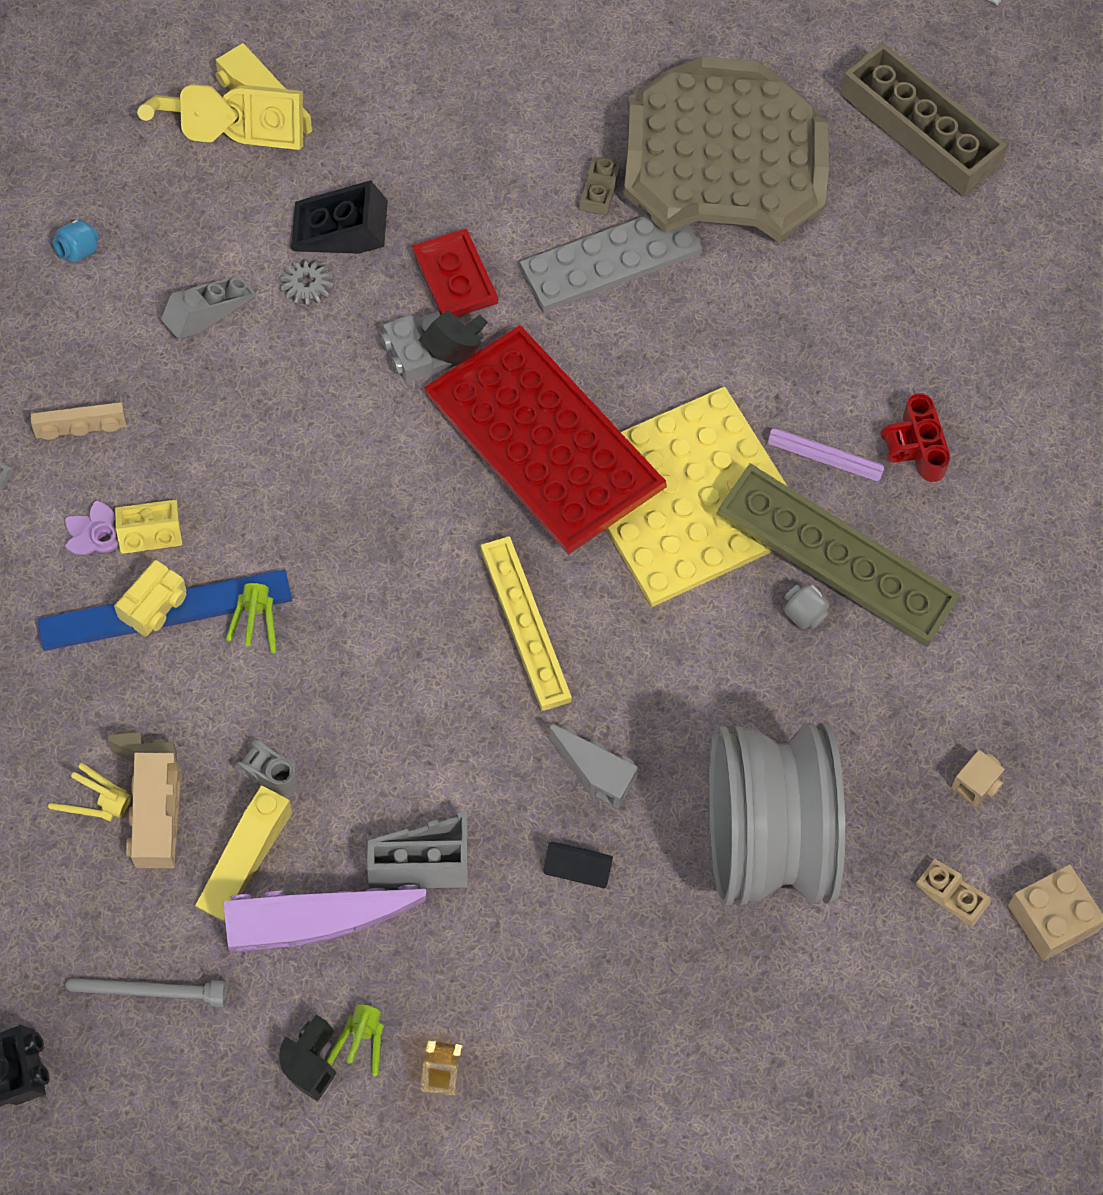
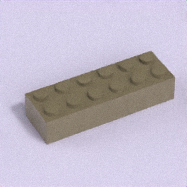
(923, 119)

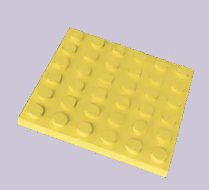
(676, 535)

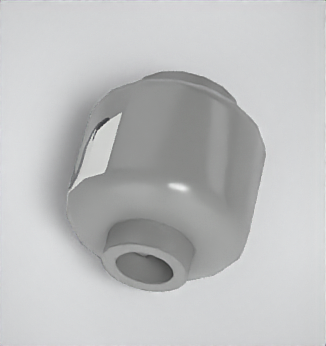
(806, 606)

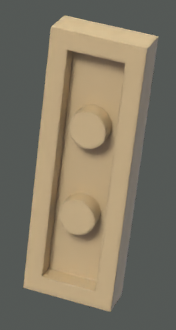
(78, 420)

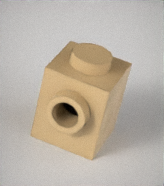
(979, 778)

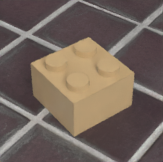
(1056, 912)

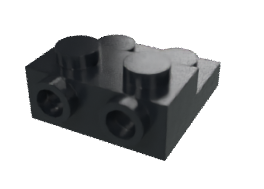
(20, 1066)

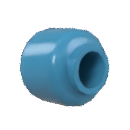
(75, 241)

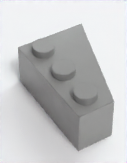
(421, 857)

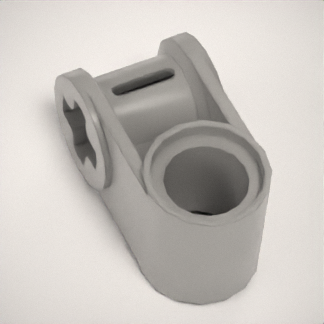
(264, 765)

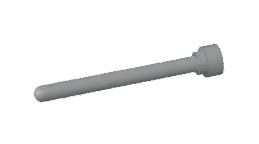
(212, 993)

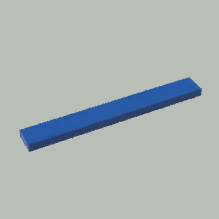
(198, 604)

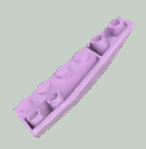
(310, 918)

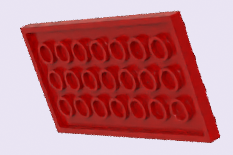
(545, 439)

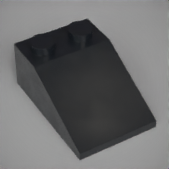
(341, 221)

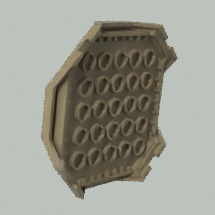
(726, 148)

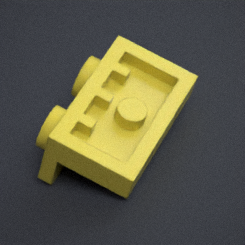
(148, 526)

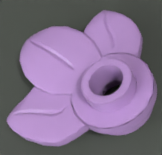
(89, 530)

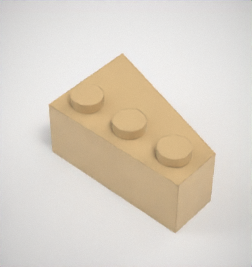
(154, 810)

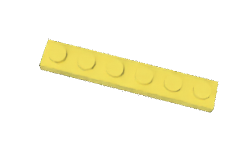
(526, 624)

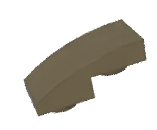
(600, 185)
(128, 742)

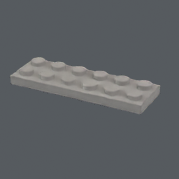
(606, 260)

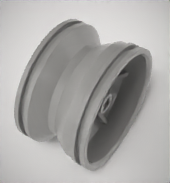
(776, 814)

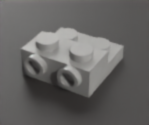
(409, 354)

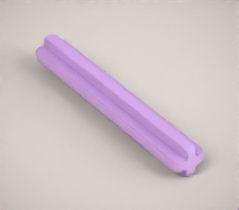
(825, 454)

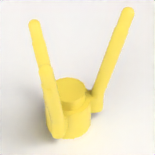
(111, 799)

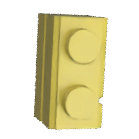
(151, 598)

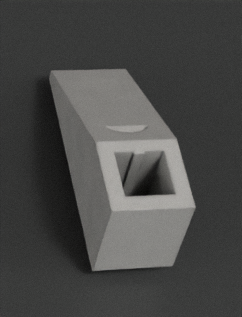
(202, 306)
(599, 771)

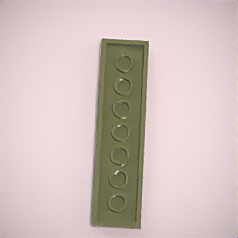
(838, 554)

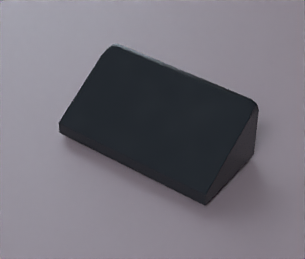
(577, 864)

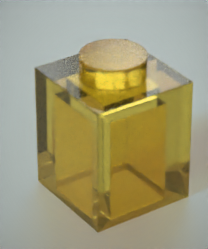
(441, 1068)

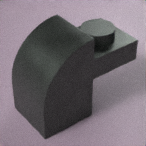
(451, 339)
(301, 1059)

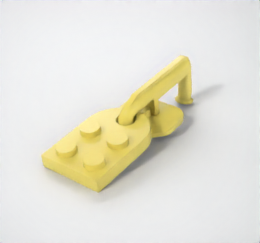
(265, 114)

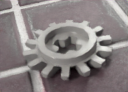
(298, 289)

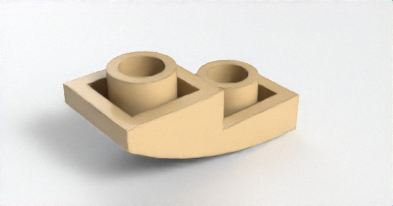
(952, 893)

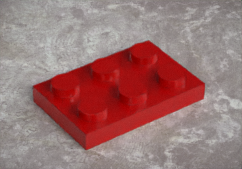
(455, 273)

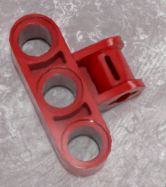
(906, 443)

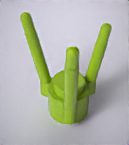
(253, 601)
(363, 1025)

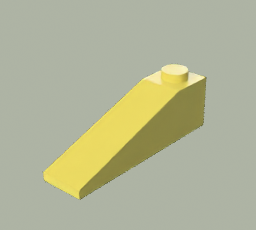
(244, 68)
(245, 850)

